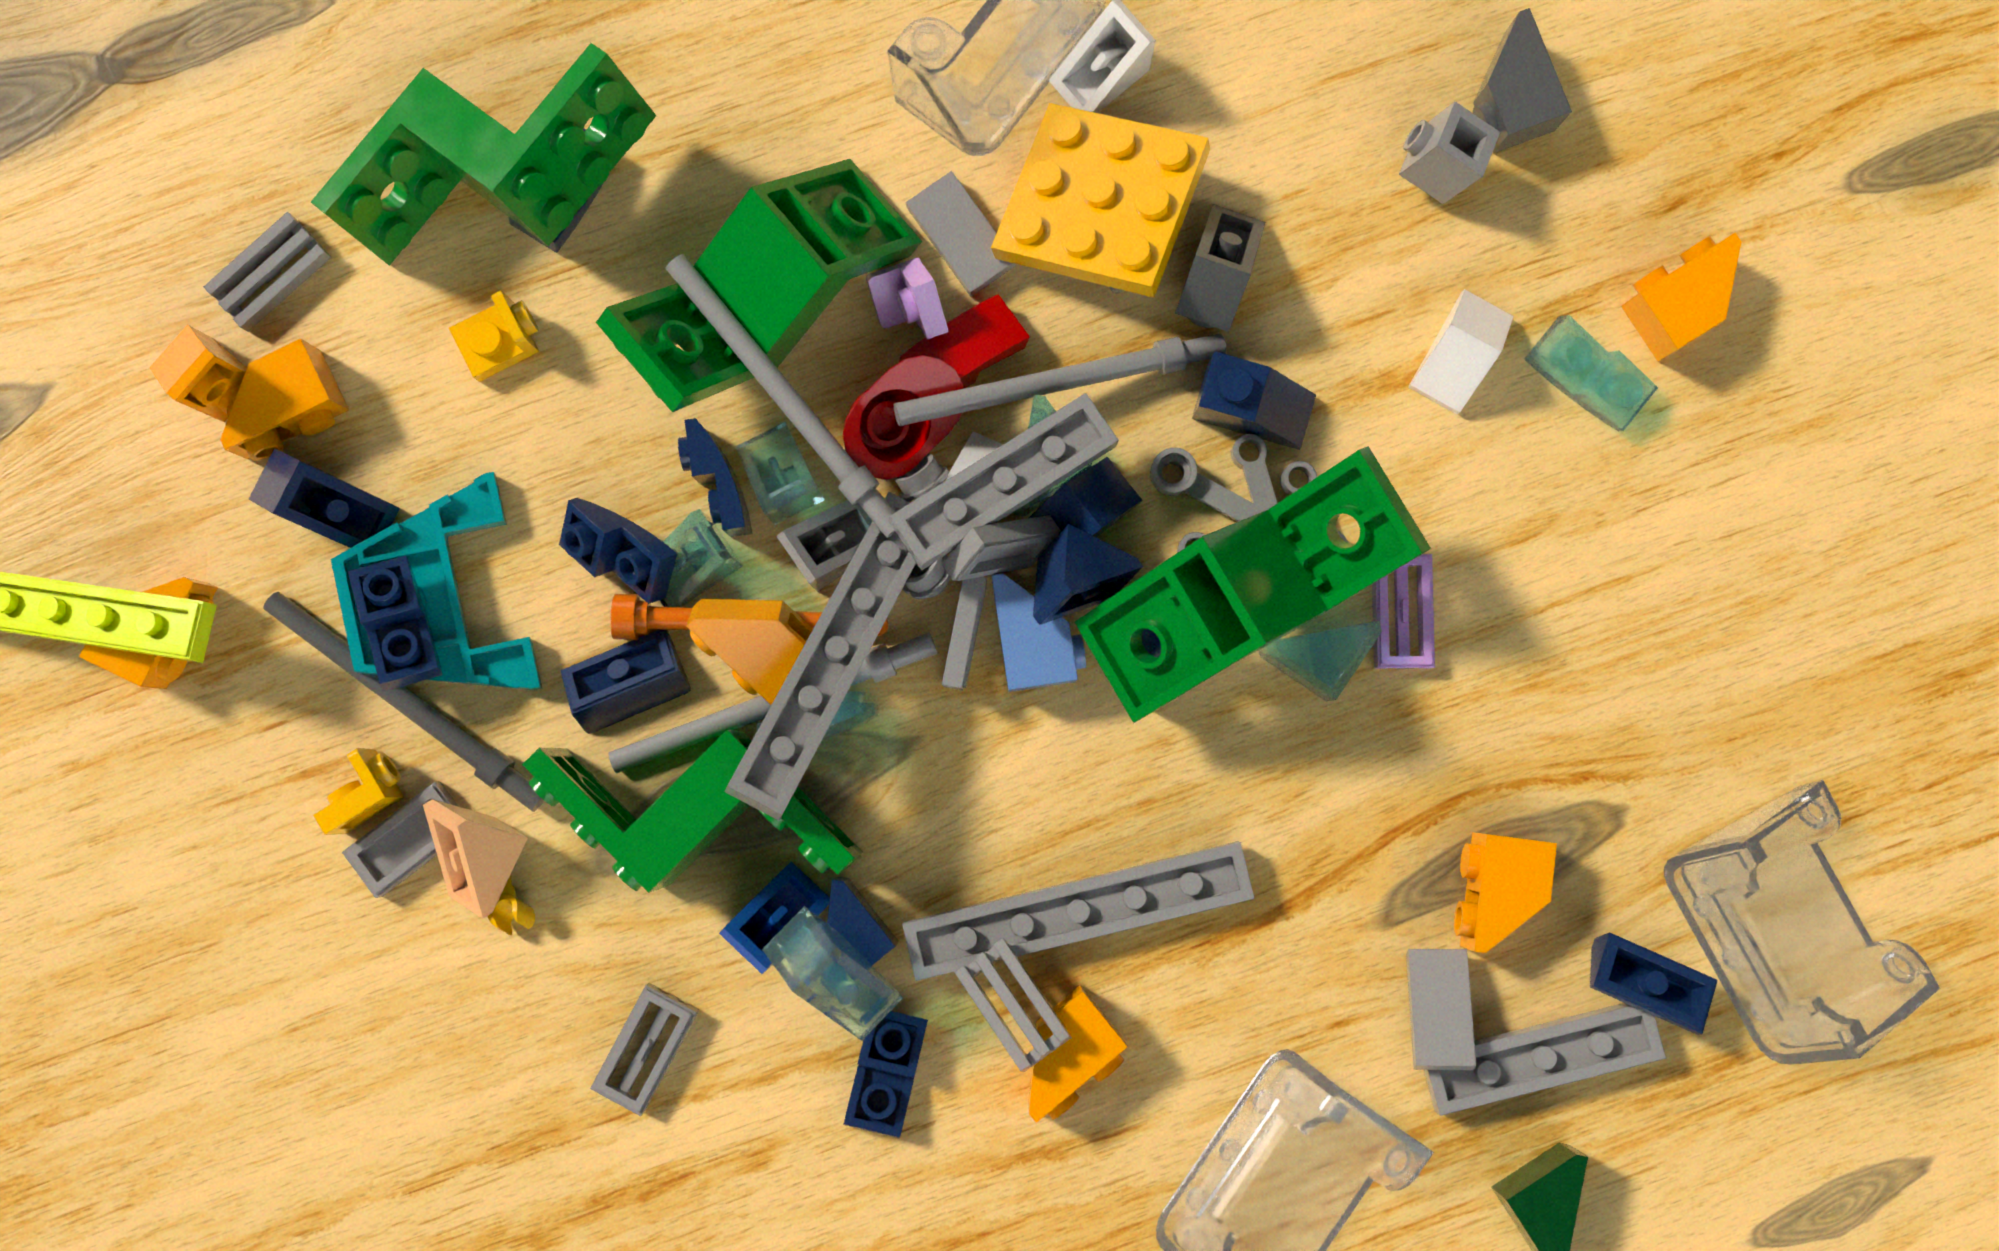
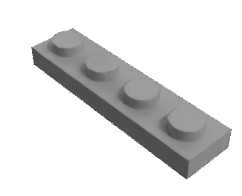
(1003, 480)
(1549, 1057)

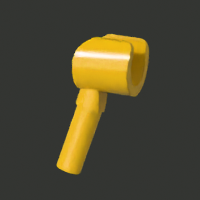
(509, 907)

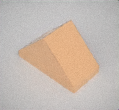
(473, 854)

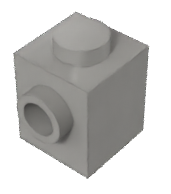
(1448, 152)

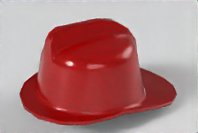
(871, 426)

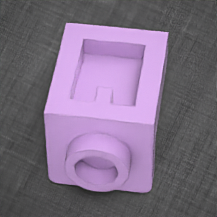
(907, 295)

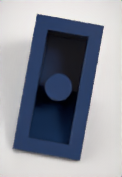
(1253, 401)
(320, 501)

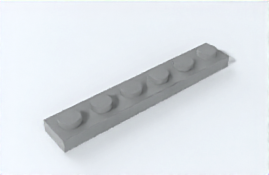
(823, 672)
(1080, 909)

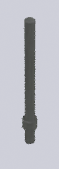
(491, 766)

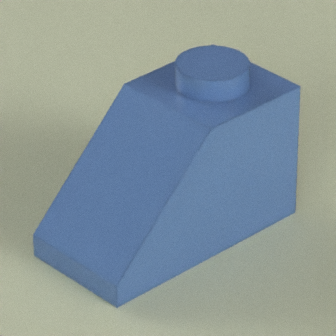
(1033, 652)

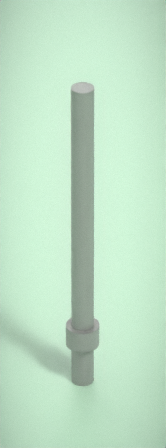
(1165, 356)
(856, 483)
(878, 664)

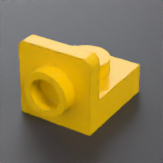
(496, 337)
(358, 803)

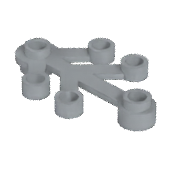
(1220, 497)

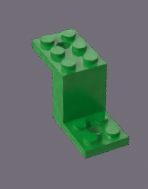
(440, 138)
(773, 268)
(1250, 584)
(682, 820)

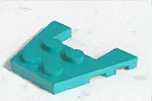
(427, 548)

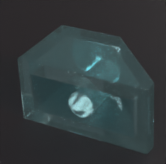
(831, 974)

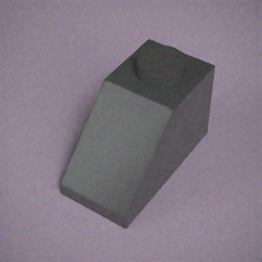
(1521, 87)
(1220, 268)

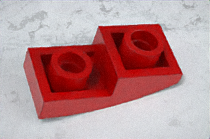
(975, 339)

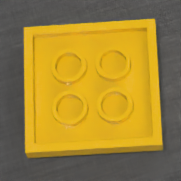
(1101, 199)

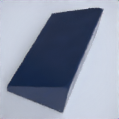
(625, 681)
(1651, 982)

